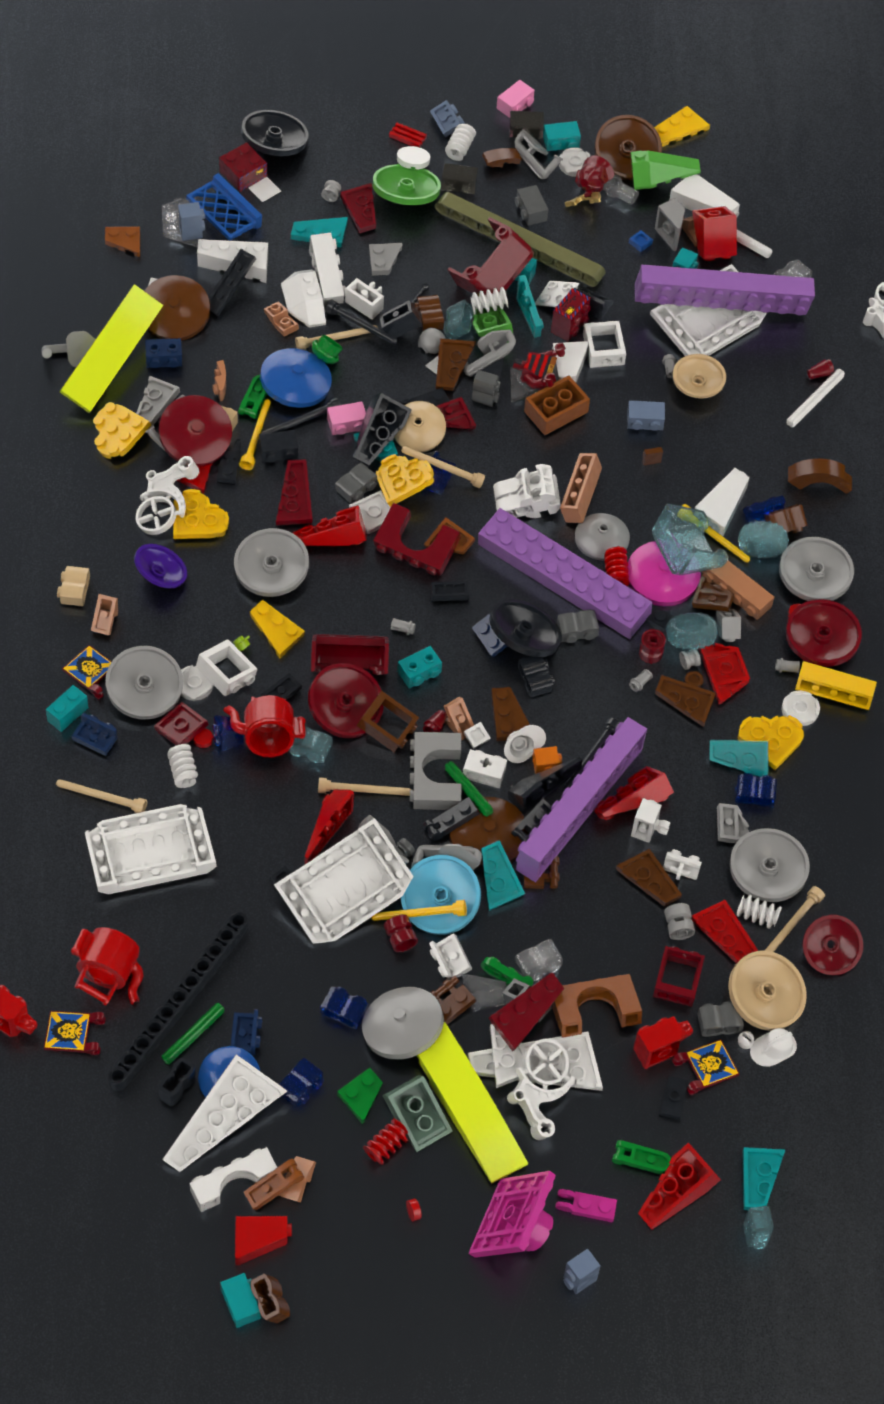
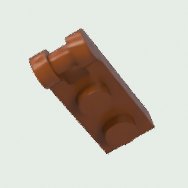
(273, 1184)

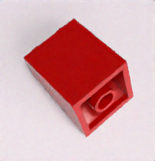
(715, 232)

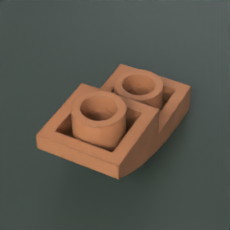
(280, 319)
(219, 387)
(296, 1191)

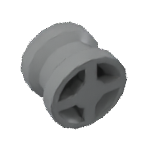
(331, 190)
(689, 658)

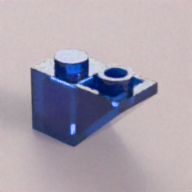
(224, 734)

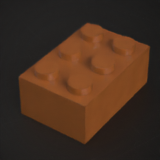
(557, 405)

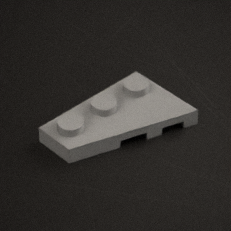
(156, 399)

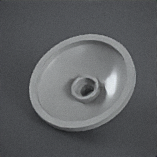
(595, 541)

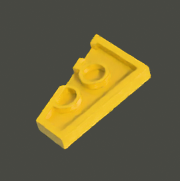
(276, 627)

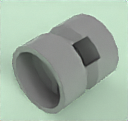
(679, 921)

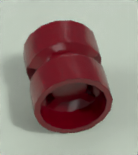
(652, 646)
(401, 934)

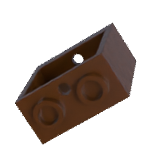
(379, 733)

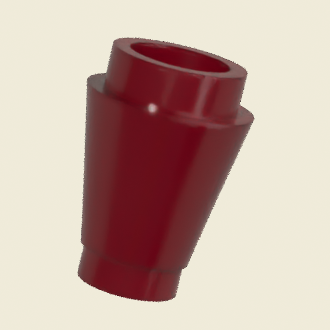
(821, 369)
(435, 722)

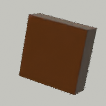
(652, 456)

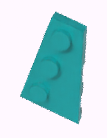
(304, 229)
(528, 306)
(742, 755)
(500, 878)
(759, 1175)

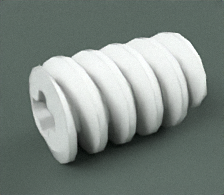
(460, 142)
(489, 300)
(182, 765)
(758, 911)

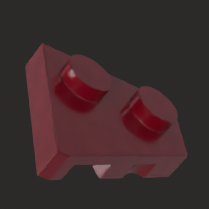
(457, 414)

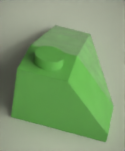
(656, 167)
(491, 321)

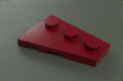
(360, 206)

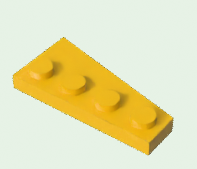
(680, 125)

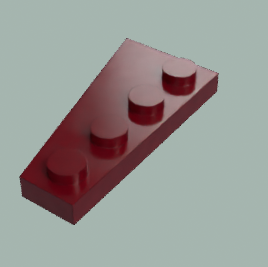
(295, 495)
(523, 1012)

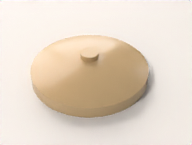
(767, 990)

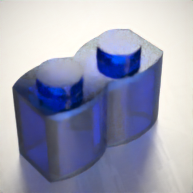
(756, 790)
(344, 1007)
(301, 1081)

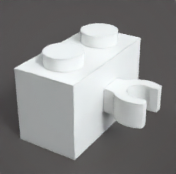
(365, 298)
(648, 821)

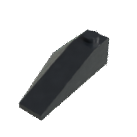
(381, 423)
(538, 786)

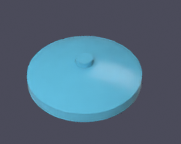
(440, 882)

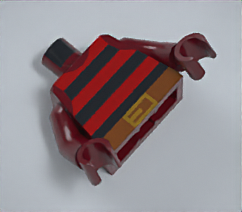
(539, 367)

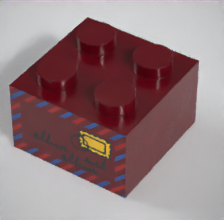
(242, 167)
(570, 315)

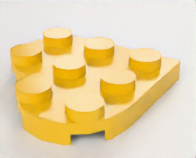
(118, 430)
(403, 477)
(200, 518)
(782, 734)

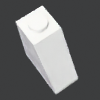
(572, 361)

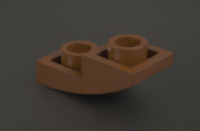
(497, 157)

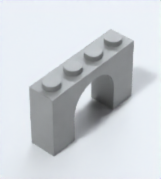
(426, 748)

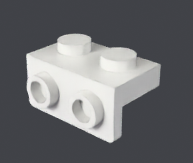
(450, 957)

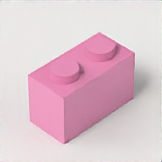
(515, 98)
(346, 418)

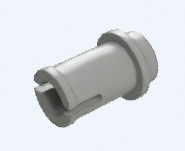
(669, 362)
(403, 626)
(788, 666)
(637, 683)

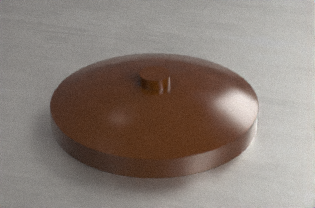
(621, 137)
(183, 310)
(486, 830)

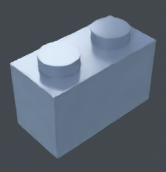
(191, 221)
(645, 415)
(581, 1271)

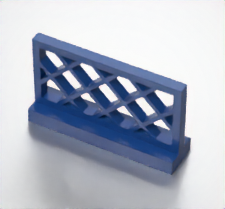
(234, 200)

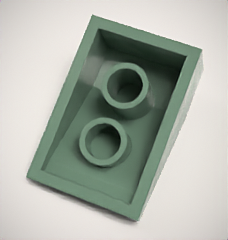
(418, 1111)

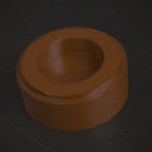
(694, 678)

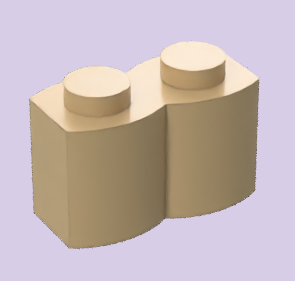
(74, 585)

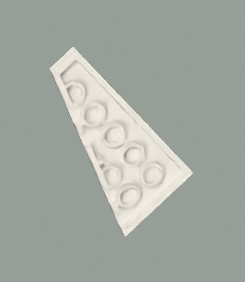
(581, 1062)
(231, 1103)

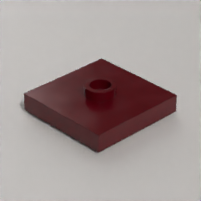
(181, 724)

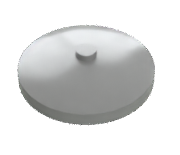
(271, 562)
(816, 569)
(144, 682)
(769, 865)
(402, 1023)

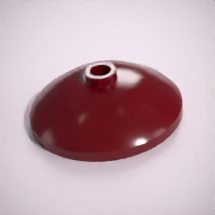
(846, 948)

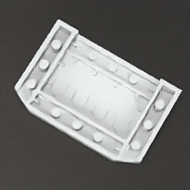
(703, 328)
(150, 848)
(346, 884)

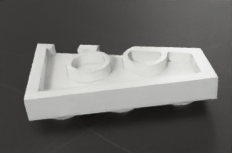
(505, 1060)

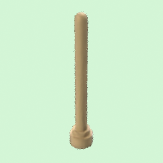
(304, 342)
(475, 478)
(326, 785)
(138, 805)
(815, 896)

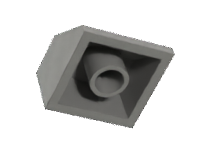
(670, 221)

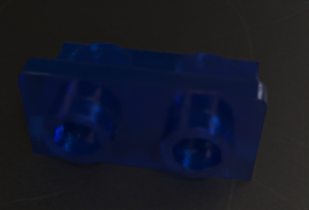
(440, 476)
(759, 509)

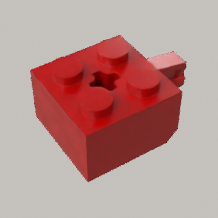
(14, 1014)
(660, 1040)

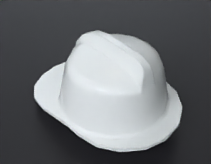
(522, 742)
(773, 1047)

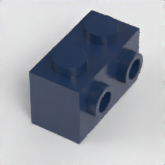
(163, 353)

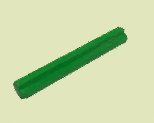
(469, 789)
(193, 1033)

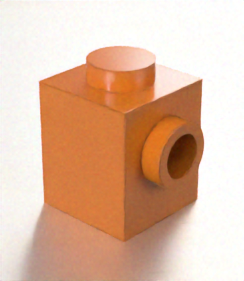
(546, 758)

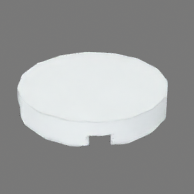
(413, 157)
(572, 160)
(195, 684)
(801, 706)

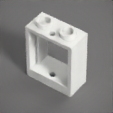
(604, 357)
(208, 659)

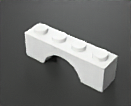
(208, 1188)

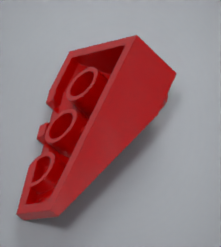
(341, 530)
(645, 784)
(333, 814)
(681, 1184)

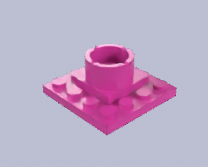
(515, 1216)

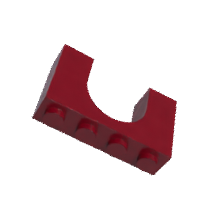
(432, 559)

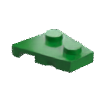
(361, 1093)

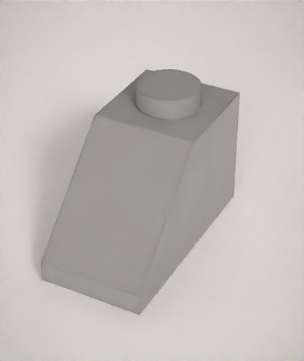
(729, 625)

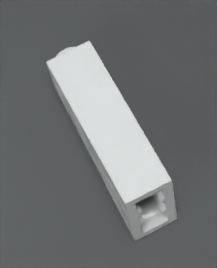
(699, 194)
(723, 500)

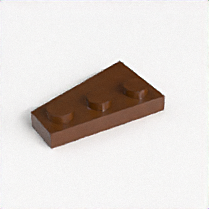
(451, 361)
(686, 698)
(507, 713)

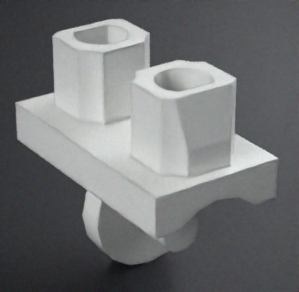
(681, 865)

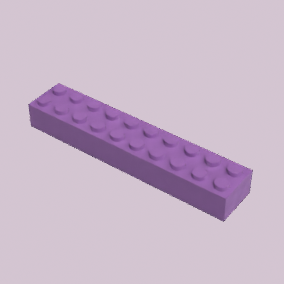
(724, 289)
(564, 573)
(580, 799)

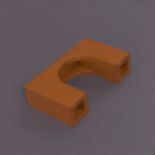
(615, 990)

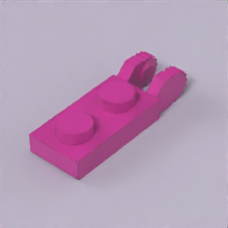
(587, 1205)

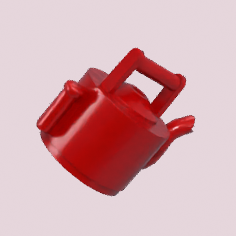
(268, 725)
(107, 960)

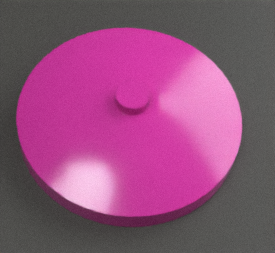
(653, 579)

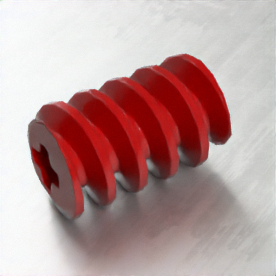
(617, 564)
(386, 1140)

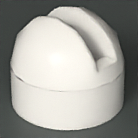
(744, 1042)

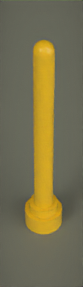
(247, 461)
(727, 544)
(458, 908)

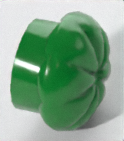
(326, 349)

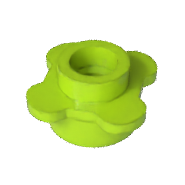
(241, 643)

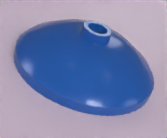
(217, 1062)

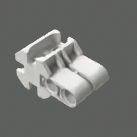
(529, 493)

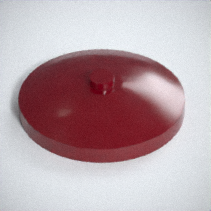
(195, 429)
(823, 633)
(342, 697)

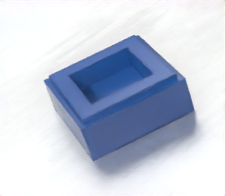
(640, 241)

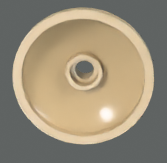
(702, 370)
(428, 433)

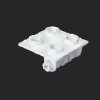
(554, 293)

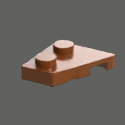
(123, 238)
(464, 543)

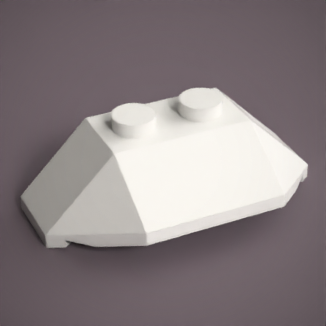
(304, 298)

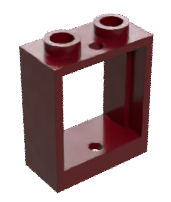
(675, 993)

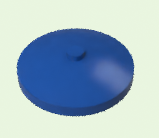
(295, 378)

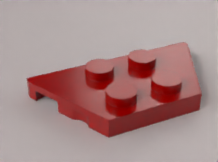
(725, 670)

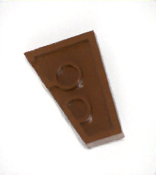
(651, 877)

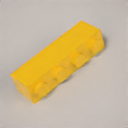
(836, 685)

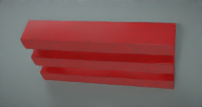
(408, 134)

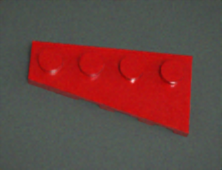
(725, 930)

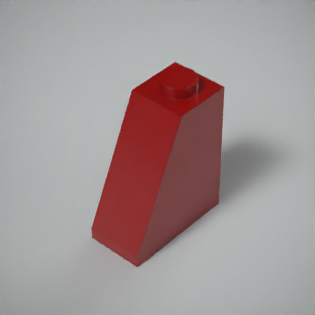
(259, 1236)

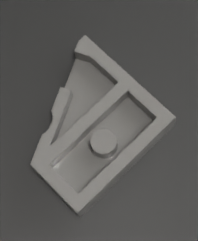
(383, 257)
(730, 823)

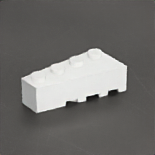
(219, 255)
(326, 264)

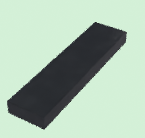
(230, 281)

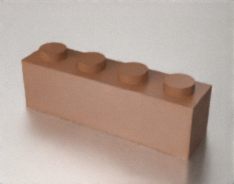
(581, 488)
(745, 591)

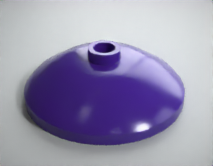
(160, 566)

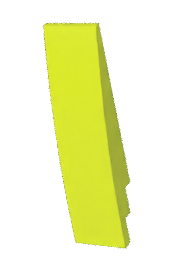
(111, 348)
(471, 1107)

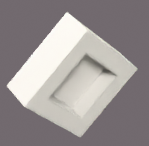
(476, 735)

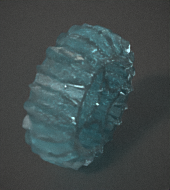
(763, 539)
(692, 631)

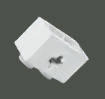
(485, 768)

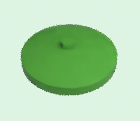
(406, 185)

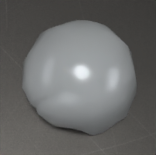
(430, 340)

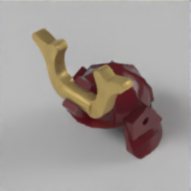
(591, 178)

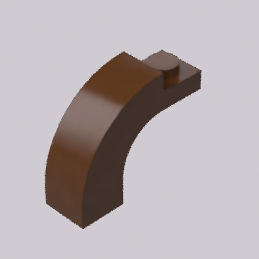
(819, 471)

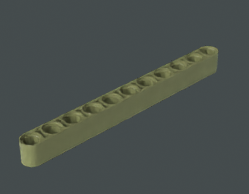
(543, 249)

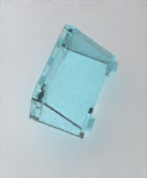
(683, 543)

